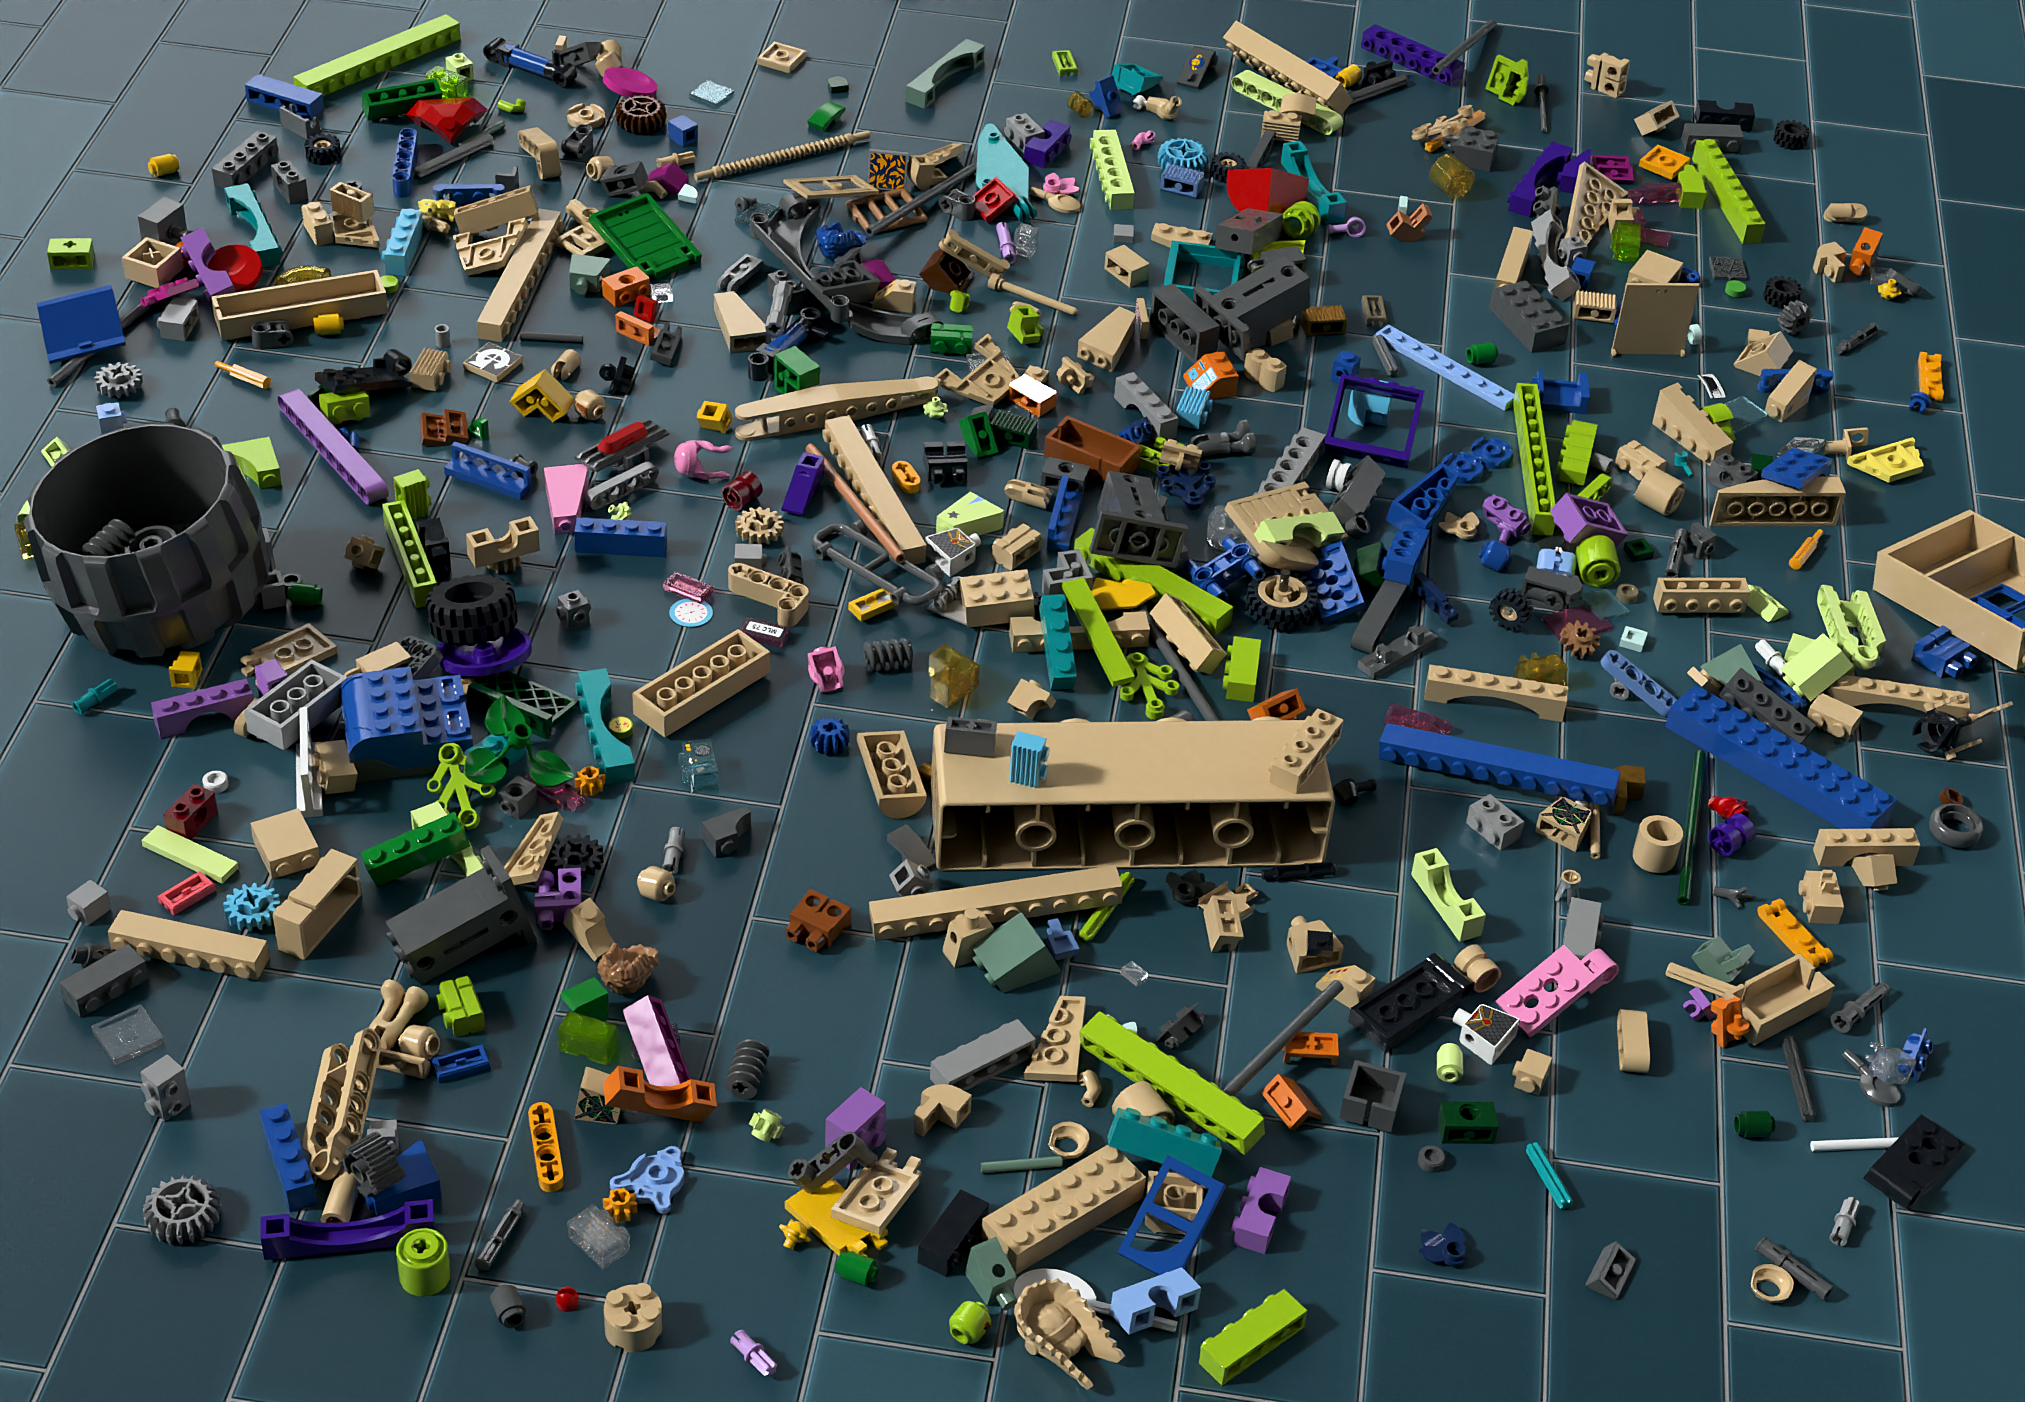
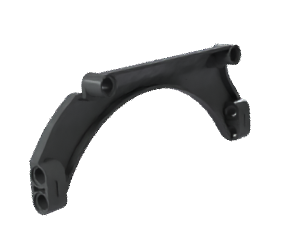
(783, 237)

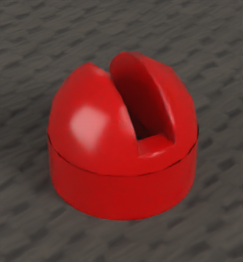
(567, 1299)

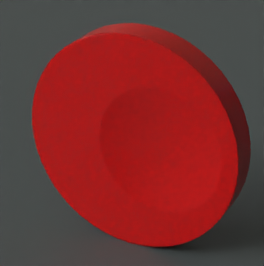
(241, 265)

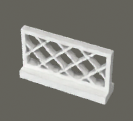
(307, 786)

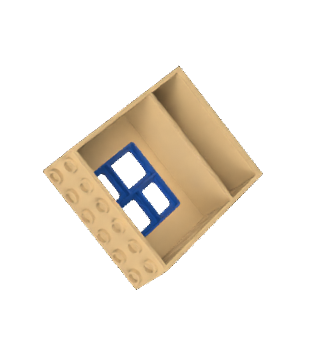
(1950, 575)

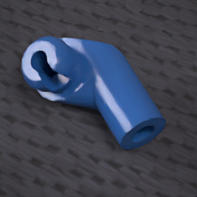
(351, 437)

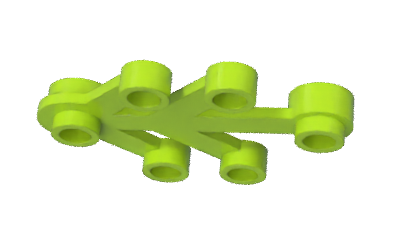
(1139, 664)
(457, 783)

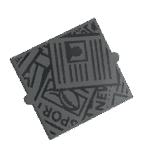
(1727, 268)

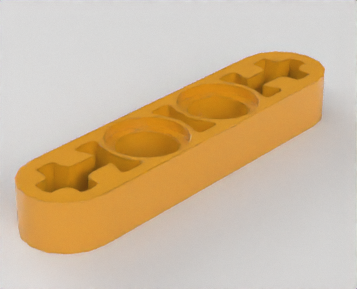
(547, 1146)

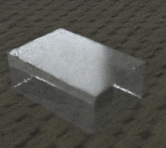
(1134, 973)

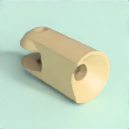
(566, 364)

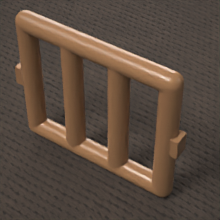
(887, 197)

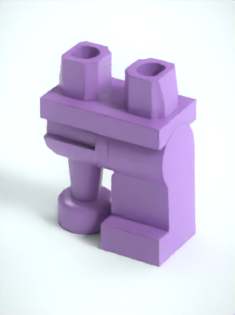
(555, 906)

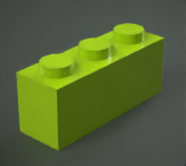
(1241, 669)

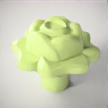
(935, 408)
(621, 512)

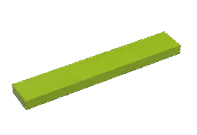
(1098, 632)

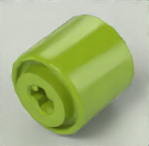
(1598, 561)
(423, 1262)

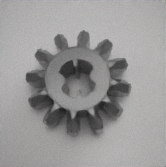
(1795, 317)

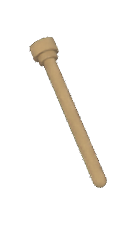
(997, 282)

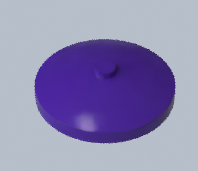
(487, 658)

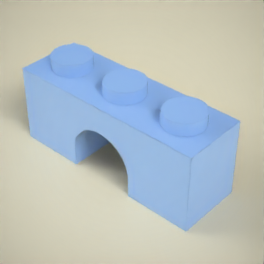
(1135, 1305)

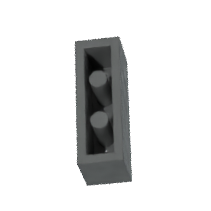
(1728, 137)
(104, 980)

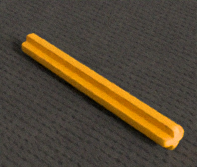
(1437, 141)

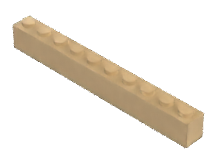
(519, 275)
(873, 486)
(997, 901)

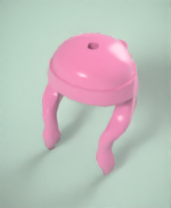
(689, 464)

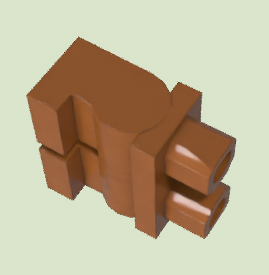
(817, 922)

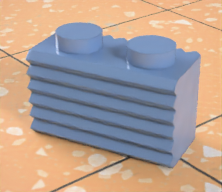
(1182, 180)

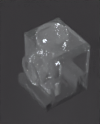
(1026, 240)

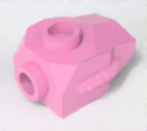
(826, 669)

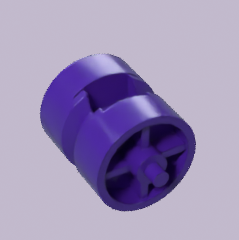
(1731, 834)

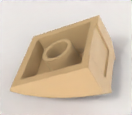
(1176, 1196)

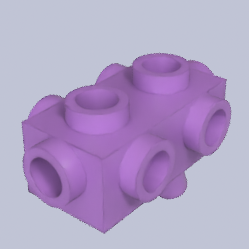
(1507, 519)

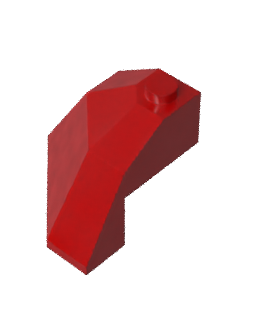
(447, 116)

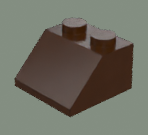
(946, 272)

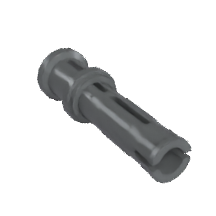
(1855, 1011)

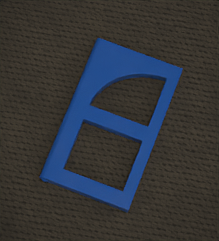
(1180, 1254)

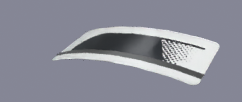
(1712, 385)

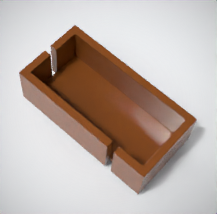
(1093, 447)

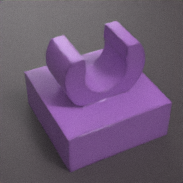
(1701, 1005)

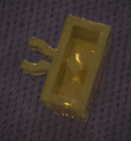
(1543, 669)

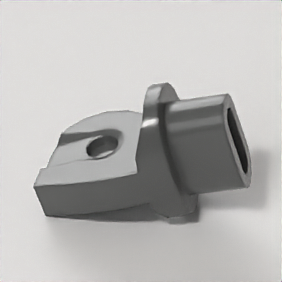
(89, 953)

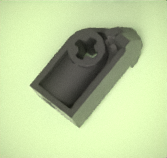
(1550, 589)

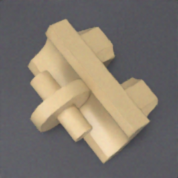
(1074, 375)
(1180, 455)

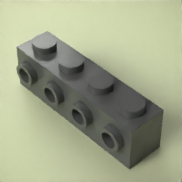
(245, 160)
(1764, 705)

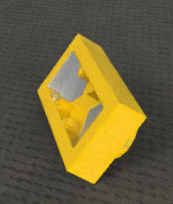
(871, 604)

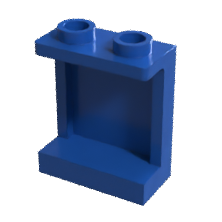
(1563, 395)

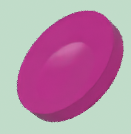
(629, 82)

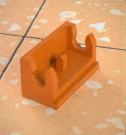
(1313, 1046)

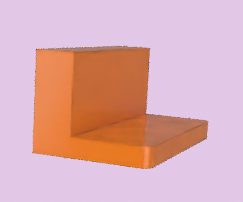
(636, 328)
(1289, 1101)

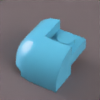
(1369, 408)

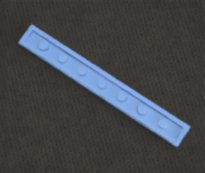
(1447, 367)

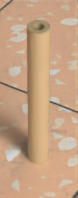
(1595, 831)

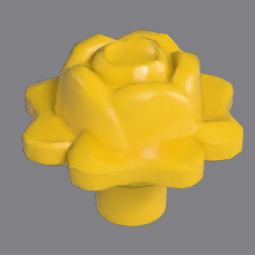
(1889, 290)
(795, 1233)

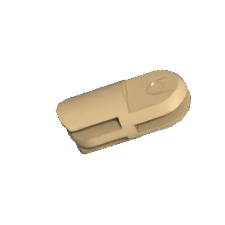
(1845, 212)
(1028, 493)

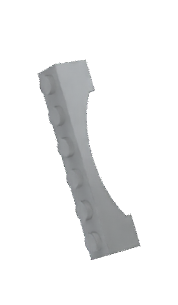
(1547, 232)

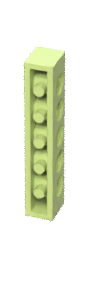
(1112, 169)

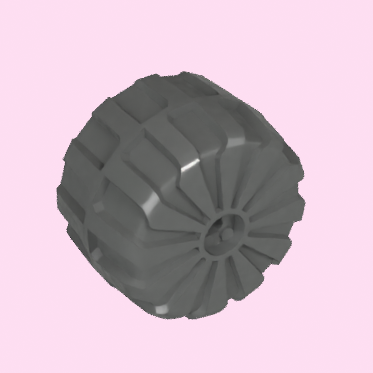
(194, 548)

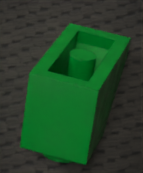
(978, 434)

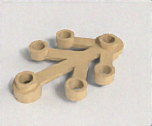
(1443, 125)

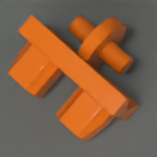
(1729, 1020)

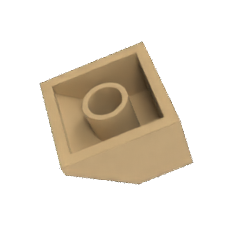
(1764, 354)

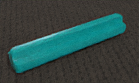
(1549, 1175)

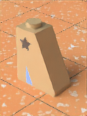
(1791, 392)

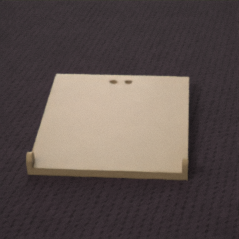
(1655, 319)

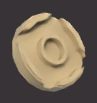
(590, 115)

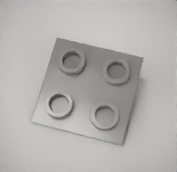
(949, 602)

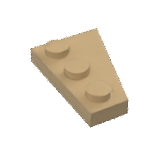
(948, 152)
(1165, 234)

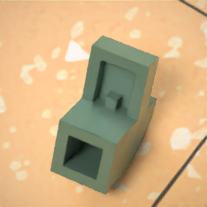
(1719, 961)

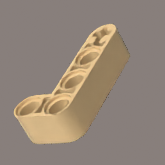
(543, 149)
(786, 595)

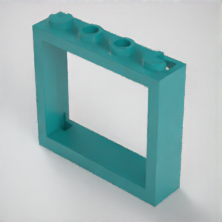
(1202, 255)

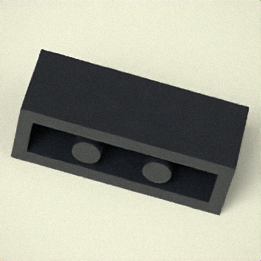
(953, 1233)

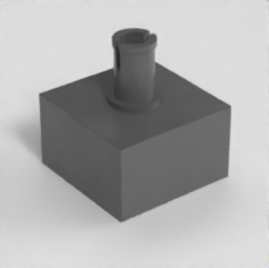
(164, 222)

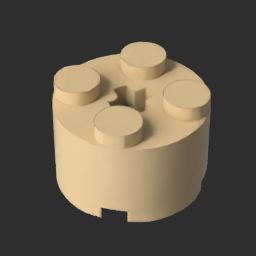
(633, 1317)

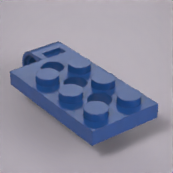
(1347, 585)

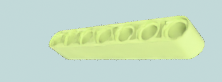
(1271, 95)

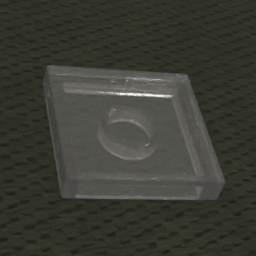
(128, 1034)

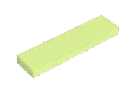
(190, 854)

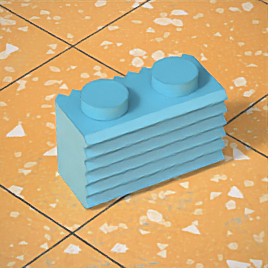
(1193, 408)
(1028, 759)

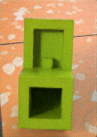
(1721, 415)

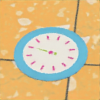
(690, 613)

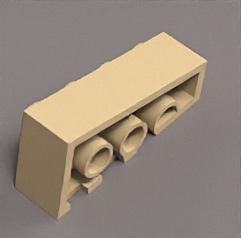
(1688, 425)

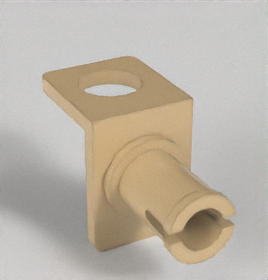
(1845, 445)

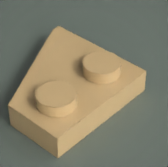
(1705, 681)

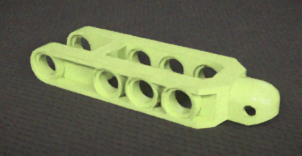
(1857, 613)

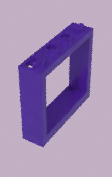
(1361, 450)

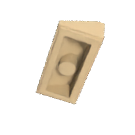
(403, 1063)

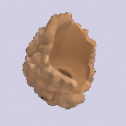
(626, 968)

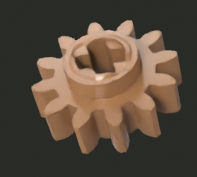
(1579, 639)

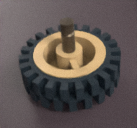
(1281, 599)

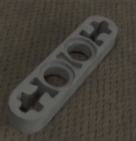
(1262, 150)

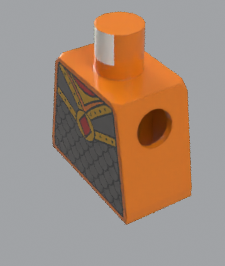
(1863, 259)

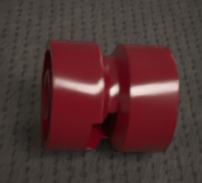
(742, 490)

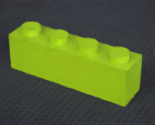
(1252, 1336)

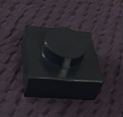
(1319, 943)

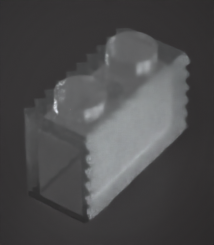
(599, 1236)

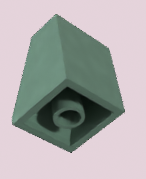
(1014, 955)

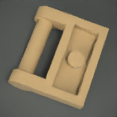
(583, 237)

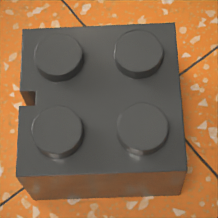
(1372, 1095)

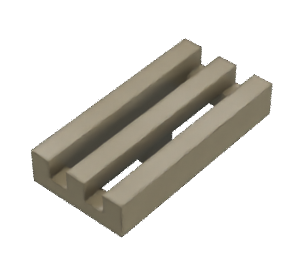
(1374, 318)

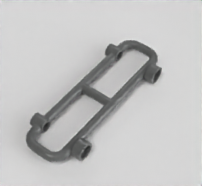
(858, 532)

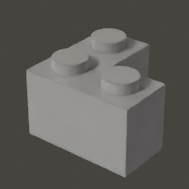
(1069, 567)

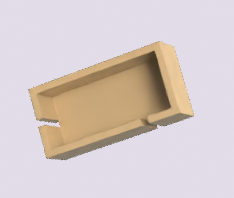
(317, 904)
(1781, 997)

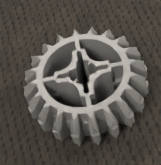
(184, 1214)

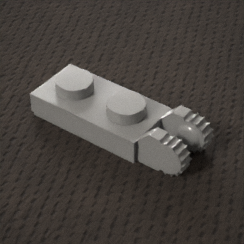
(739, 272)

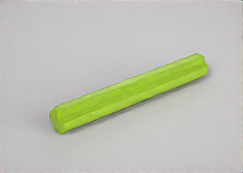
(1102, 913)

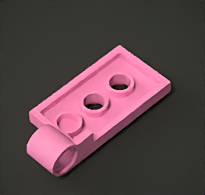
(1574, 980)

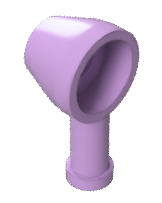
(1353, 231)

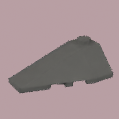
(847, 280)

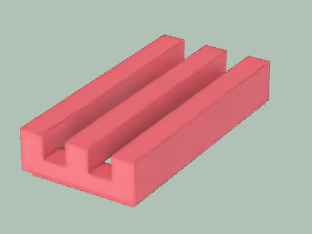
(189, 895)

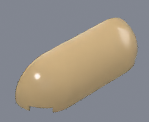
(1287, 557)

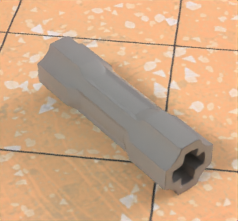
(776, 319)

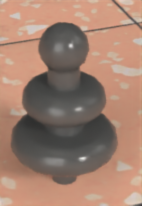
(743, 203)

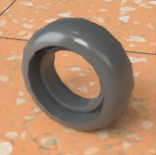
(1951, 837)

